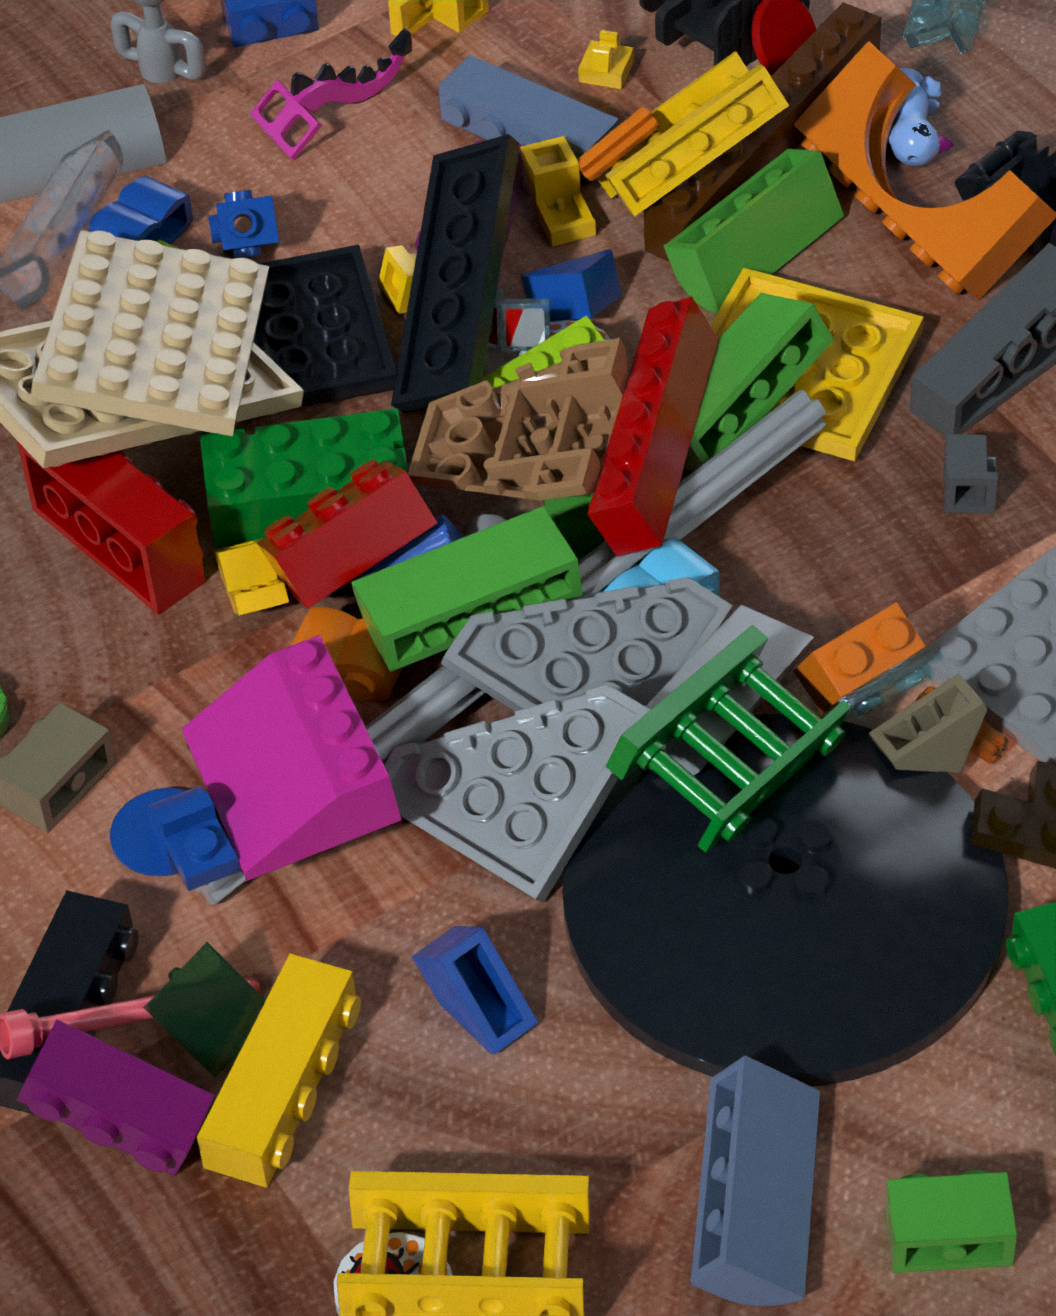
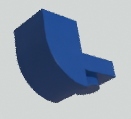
(191, 838)

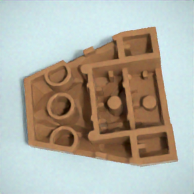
(530, 435)

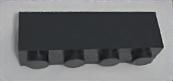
(70, 972)

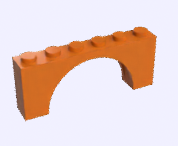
(968, 239)

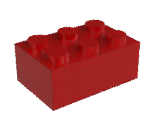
(346, 531)

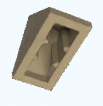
(934, 730)

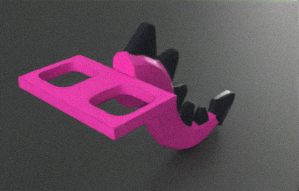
(327, 87)

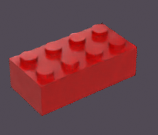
(121, 524)

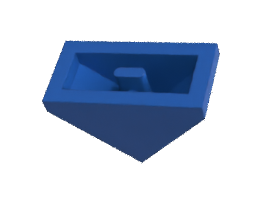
(575, 286)

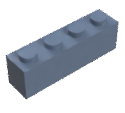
(502, 103)

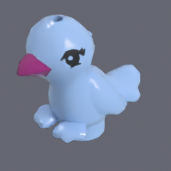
(911, 135)

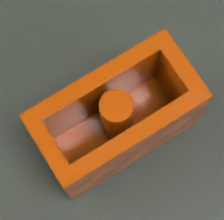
(858, 657)

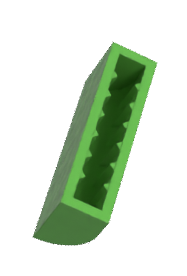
(430, 597)

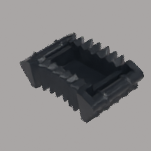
(1029, 164)

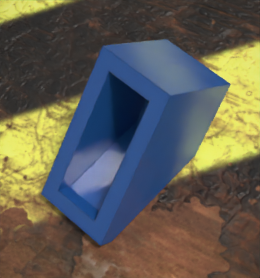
(475, 986)

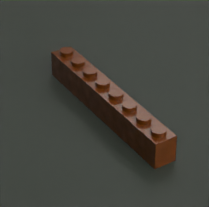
(800, 82)

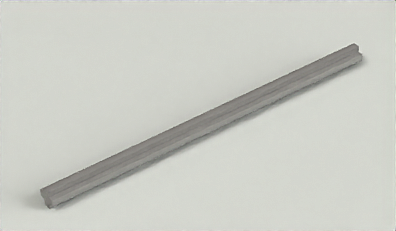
(697, 499)

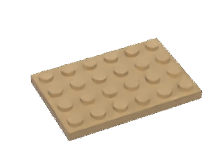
(152, 333)
(66, 433)

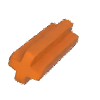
(617, 144)

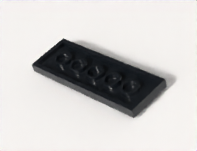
(456, 272)

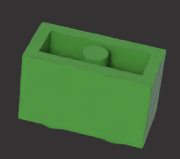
(950, 1221)

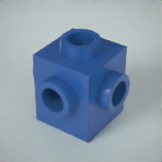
(257, 210)

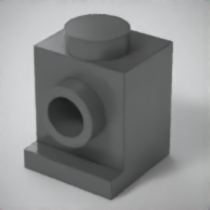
(969, 475)

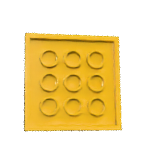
(854, 370)

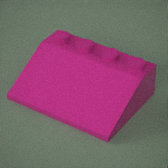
(290, 761)

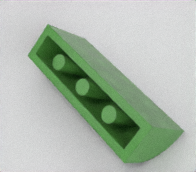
(756, 226)
(754, 369)

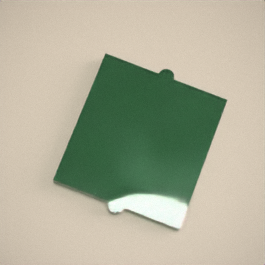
(207, 1008)

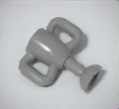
(157, 45)

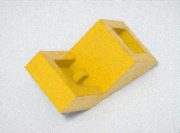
(417, 13)
(555, 191)
(249, 578)

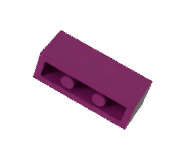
(115, 1098)

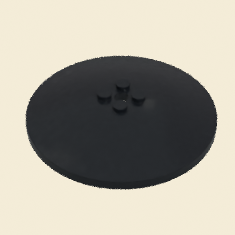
(802, 970)

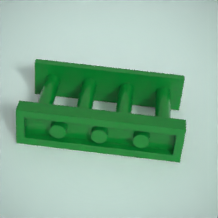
(710, 691)

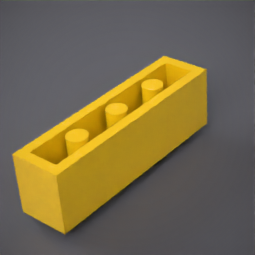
(279, 1071)

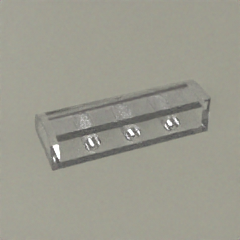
(57, 217)

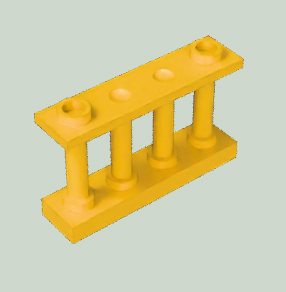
(694, 131)
(465, 1203)

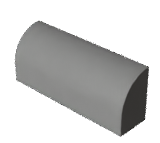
(39, 138)
(779, 656)

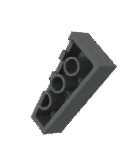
(992, 353)

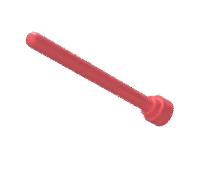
(25, 1031)

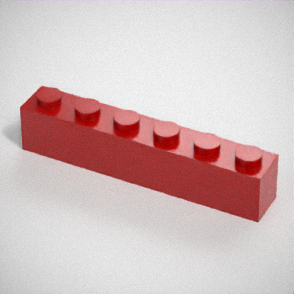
(653, 427)

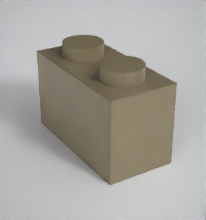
(54, 767)

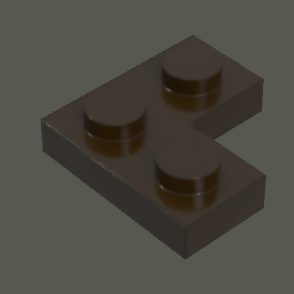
(1017, 825)

